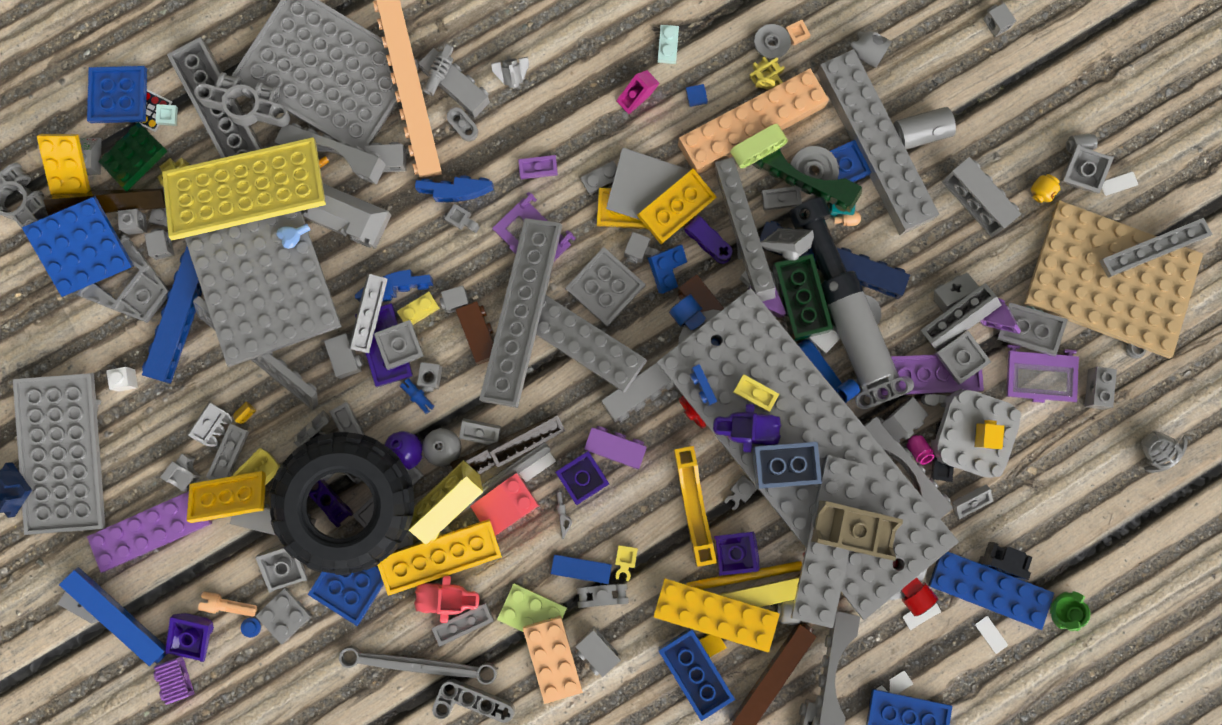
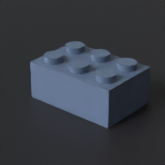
(786, 465)

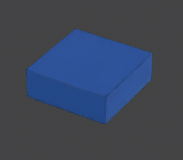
(696, 95)

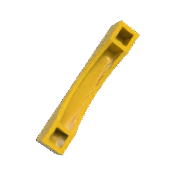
(694, 506)

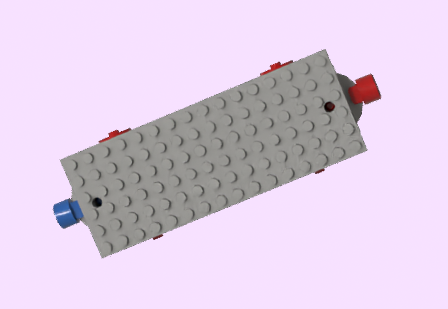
(753, 343)

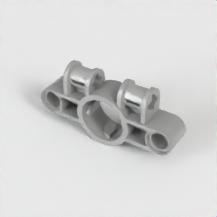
(229, 88)
(32, 206)

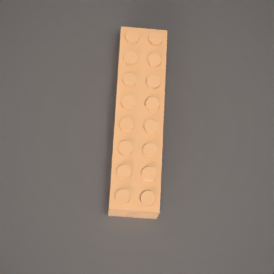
(780, 105)

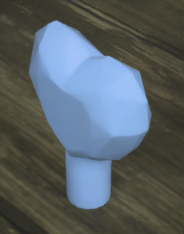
(291, 235)

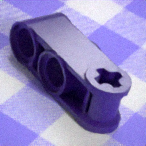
(708, 239)
(336, 506)

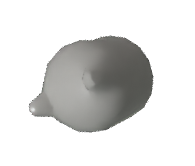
(871, 47)

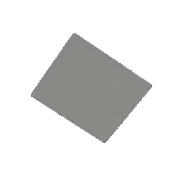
(640, 181)

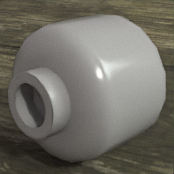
(785, 611)

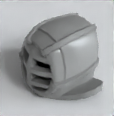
(1160, 449)

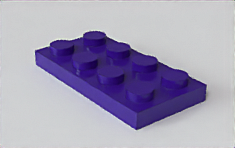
(382, 376)

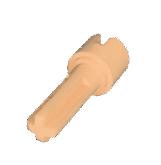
(216, 604)

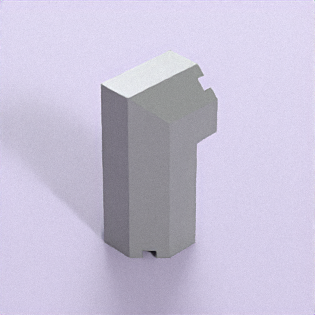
(350, 216)

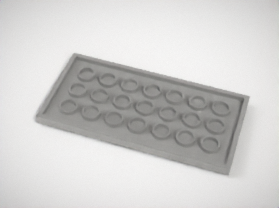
(59, 453)

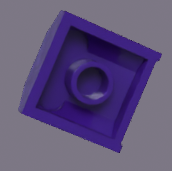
(737, 553)
(189, 636)

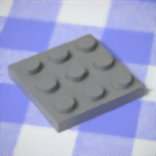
(605, 287)

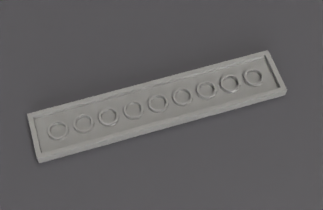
(521, 313)

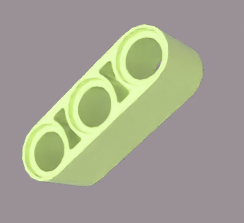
(759, 146)

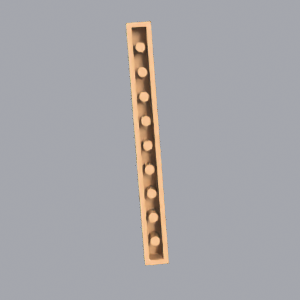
(409, 88)

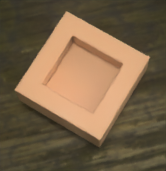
(798, 32)

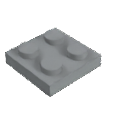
(399, 345)
(963, 357)
(283, 616)

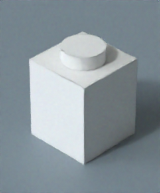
(122, 379)

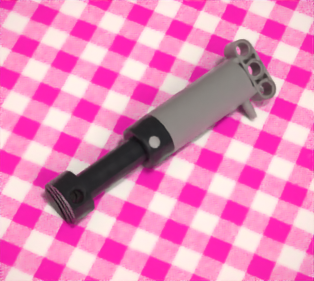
(850, 311)

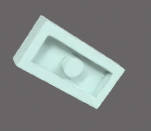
(668, 44)

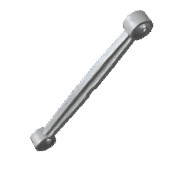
(417, 665)

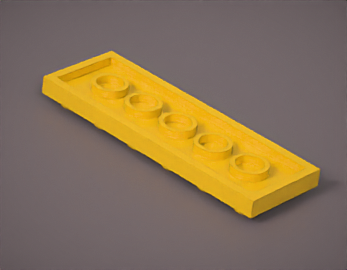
(439, 557)
(716, 615)

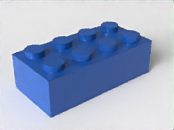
(696, 674)

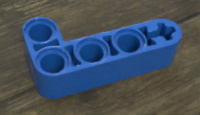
(845, 390)

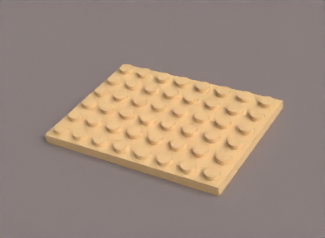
(1134, 306)

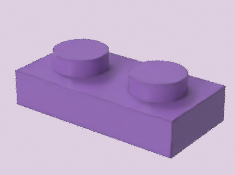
(538, 167)

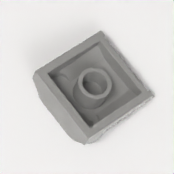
(1087, 169)
(789, 242)
(280, 568)

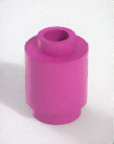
(920, 449)

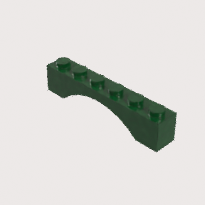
(839, 192)

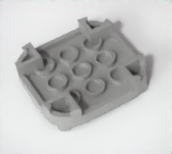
(957, 433)

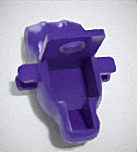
(749, 428)

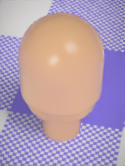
(848, 220)

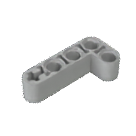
(475, 705)

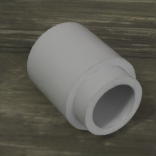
(1086, 140)

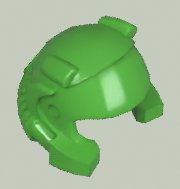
(1070, 611)

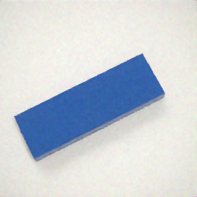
(581, 569)

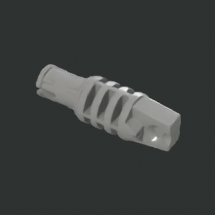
(439, 69)

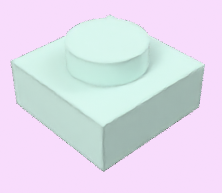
(166, 115)

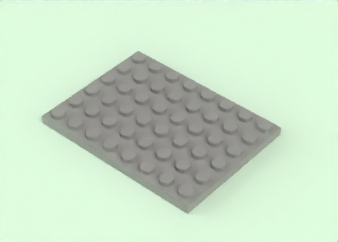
(324, 69)
(260, 290)

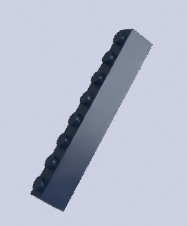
(871, 274)

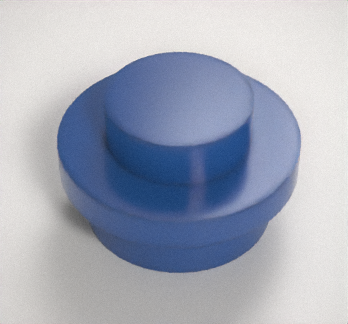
(251, 627)

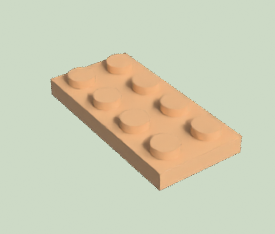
(552, 659)

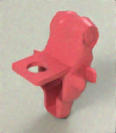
(444, 599)

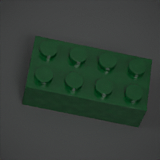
(802, 297)

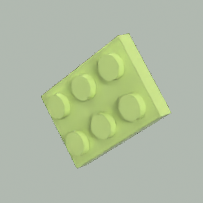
(527, 607)

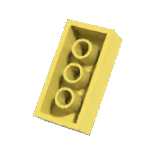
(445, 502)

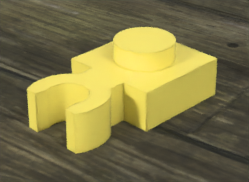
(625, 558)

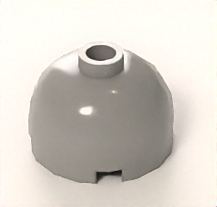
(450, 447)

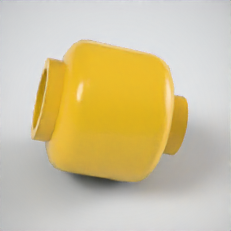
(1045, 188)

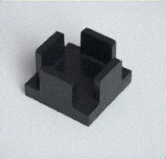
(1007, 561)

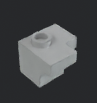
(181, 472)

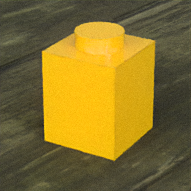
(989, 435)

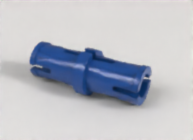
(417, 396)

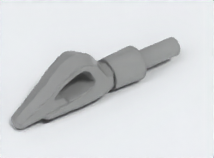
(562, 516)

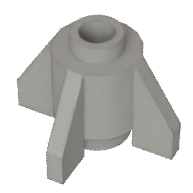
(511, 71)

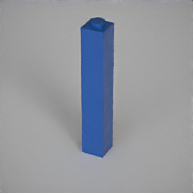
(114, 616)

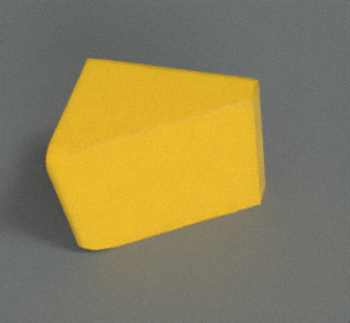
(244, 413)
(712, 644)

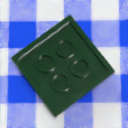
(132, 156)

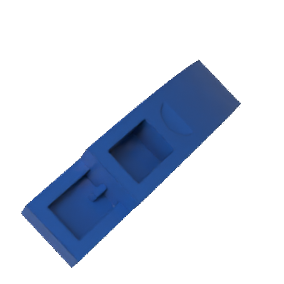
(462, 189)
(402, 282)

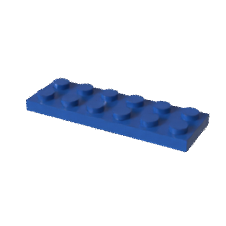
(991, 589)

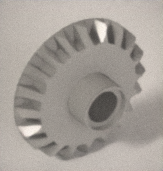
(819, 157)

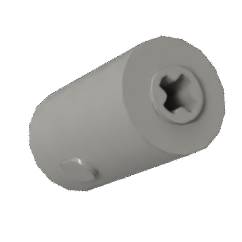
(926, 127)

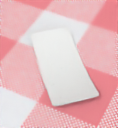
(913, 621)
(898, 683)

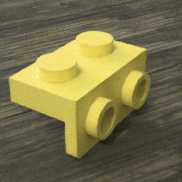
(260, 461)

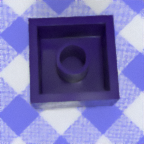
(582, 478)

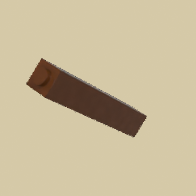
(774, 676)

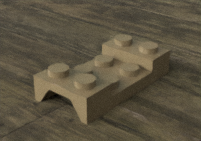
(855, 530)

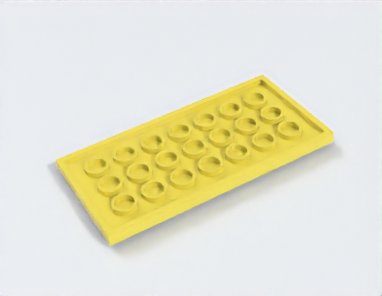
(243, 188)

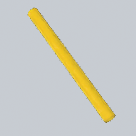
(742, 577)

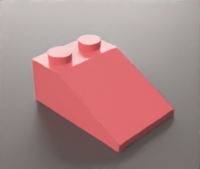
(505, 504)

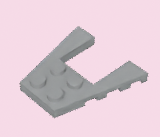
(141, 296)

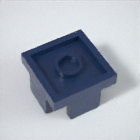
(13, 490)

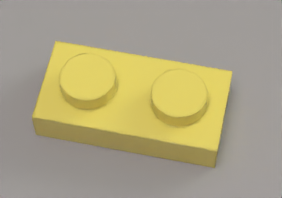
(418, 308)
(756, 393)

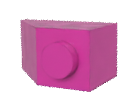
(637, 91)

